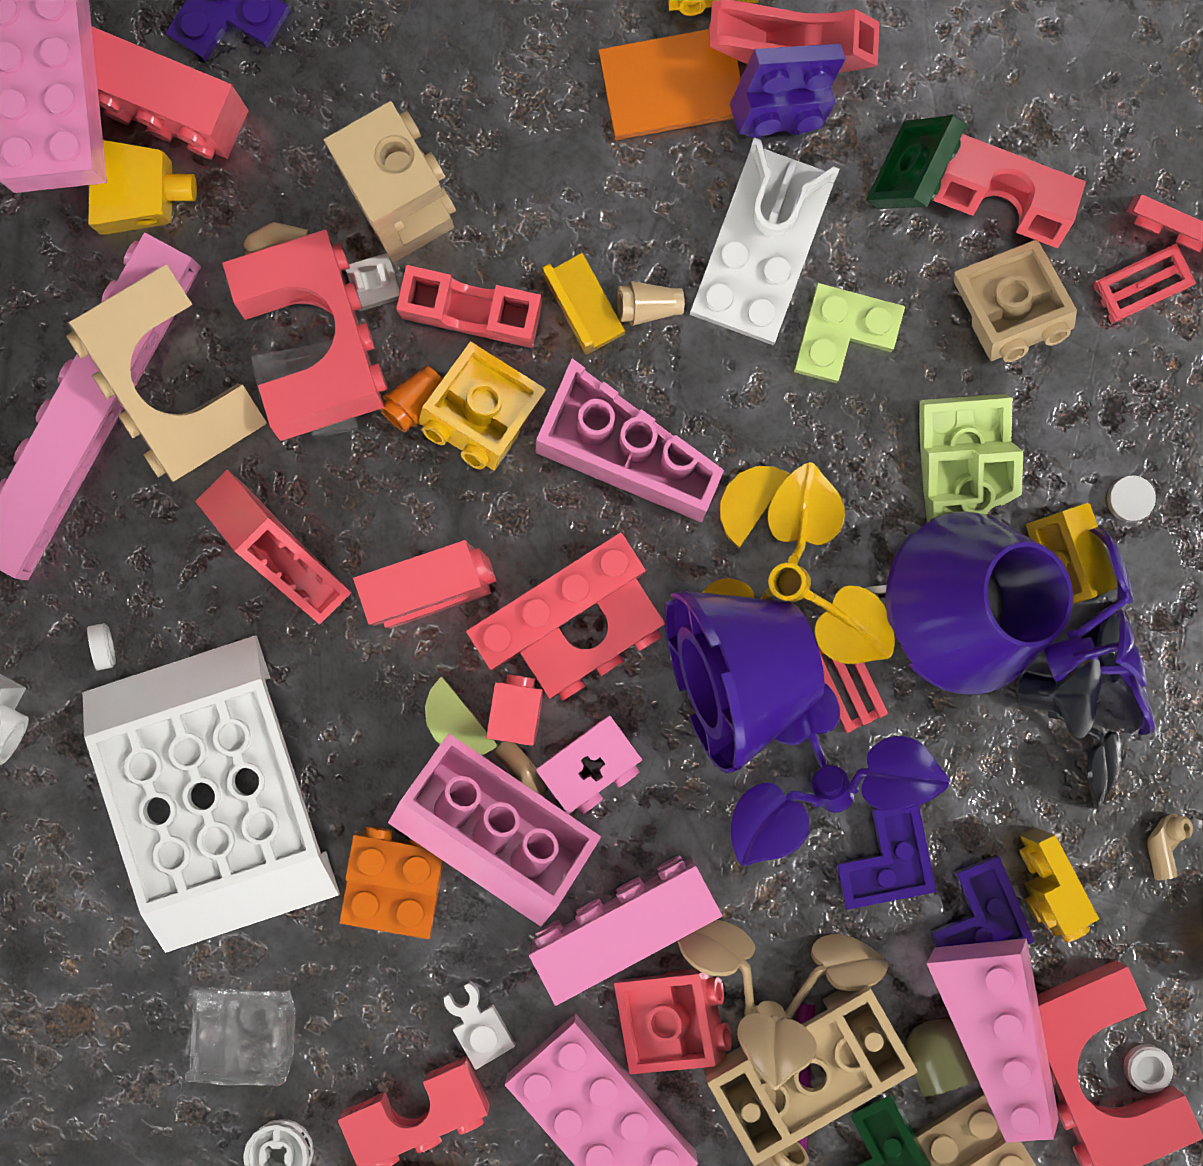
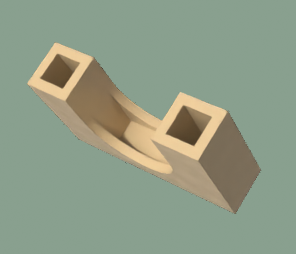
(109, 338)

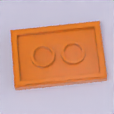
(667, 84)

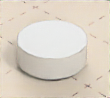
(1131, 498)
(101, 646)
(1148, 1068)

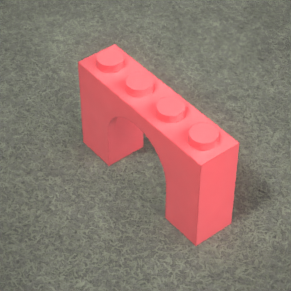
(343, 380)
(425, 584)
(1107, 1134)

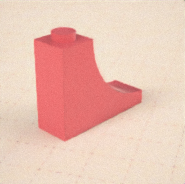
(271, 547)

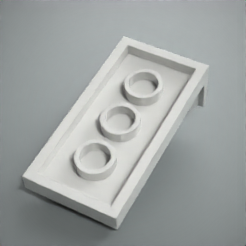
(763, 244)

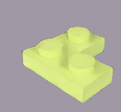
(840, 318)

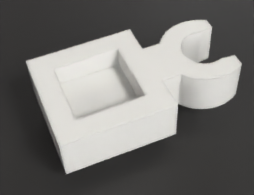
(482, 1031)

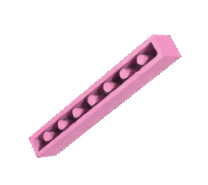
(74, 427)

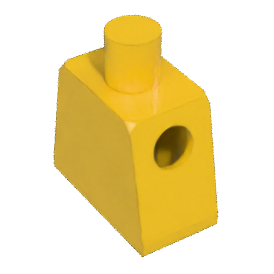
(136, 189)

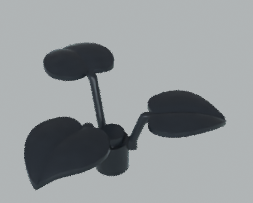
(1075, 703)

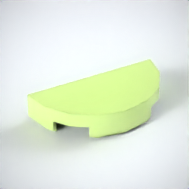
(450, 715)

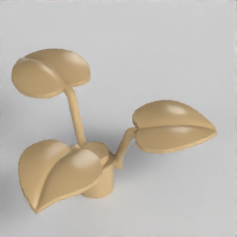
(767, 1032)

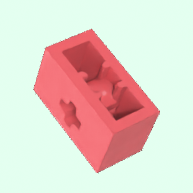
(515, 710)

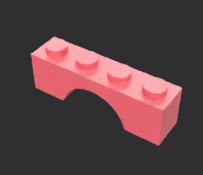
(555, 601)

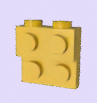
(480, 407)
(1056, 893)

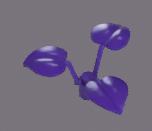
(1071, 652)
(897, 778)

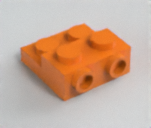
(391, 884)

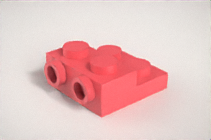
(672, 1021)

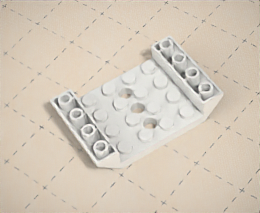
(218, 863)

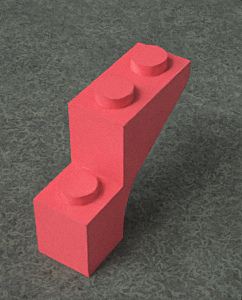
(742, 27)

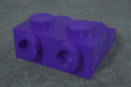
(786, 89)

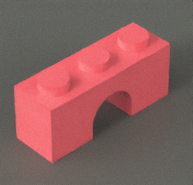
(1042, 195)
(488, 313)
(630, 621)
(380, 1134)

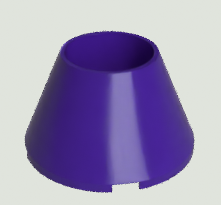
(943, 607)
(745, 670)

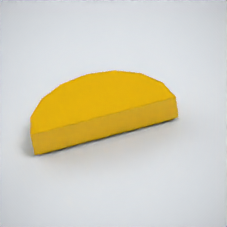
(747, 499)

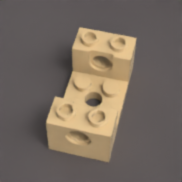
(393, 180)
(859, 1062)

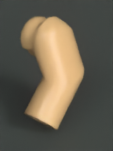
(272, 235)
(520, 766)
(1163, 840)

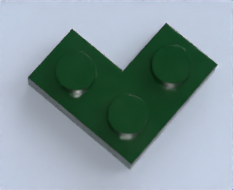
(888, 1135)

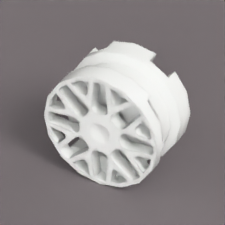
(279, 1145)

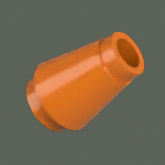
(406, 401)

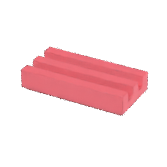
(1110, 299)
(863, 716)

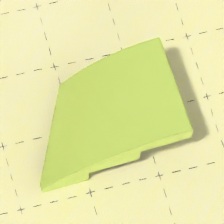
(968, 454)

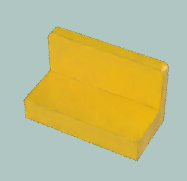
(583, 303)
(1078, 549)

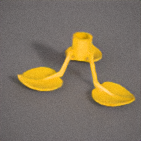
(813, 511)

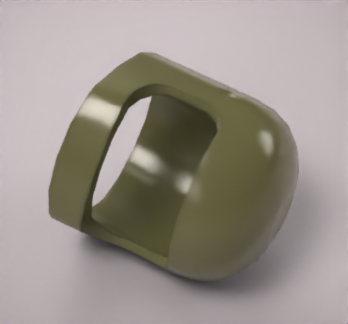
(939, 1057)

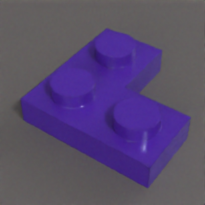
(204, 22)
(900, 868)
(992, 906)

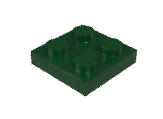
(917, 162)

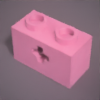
(563, 769)

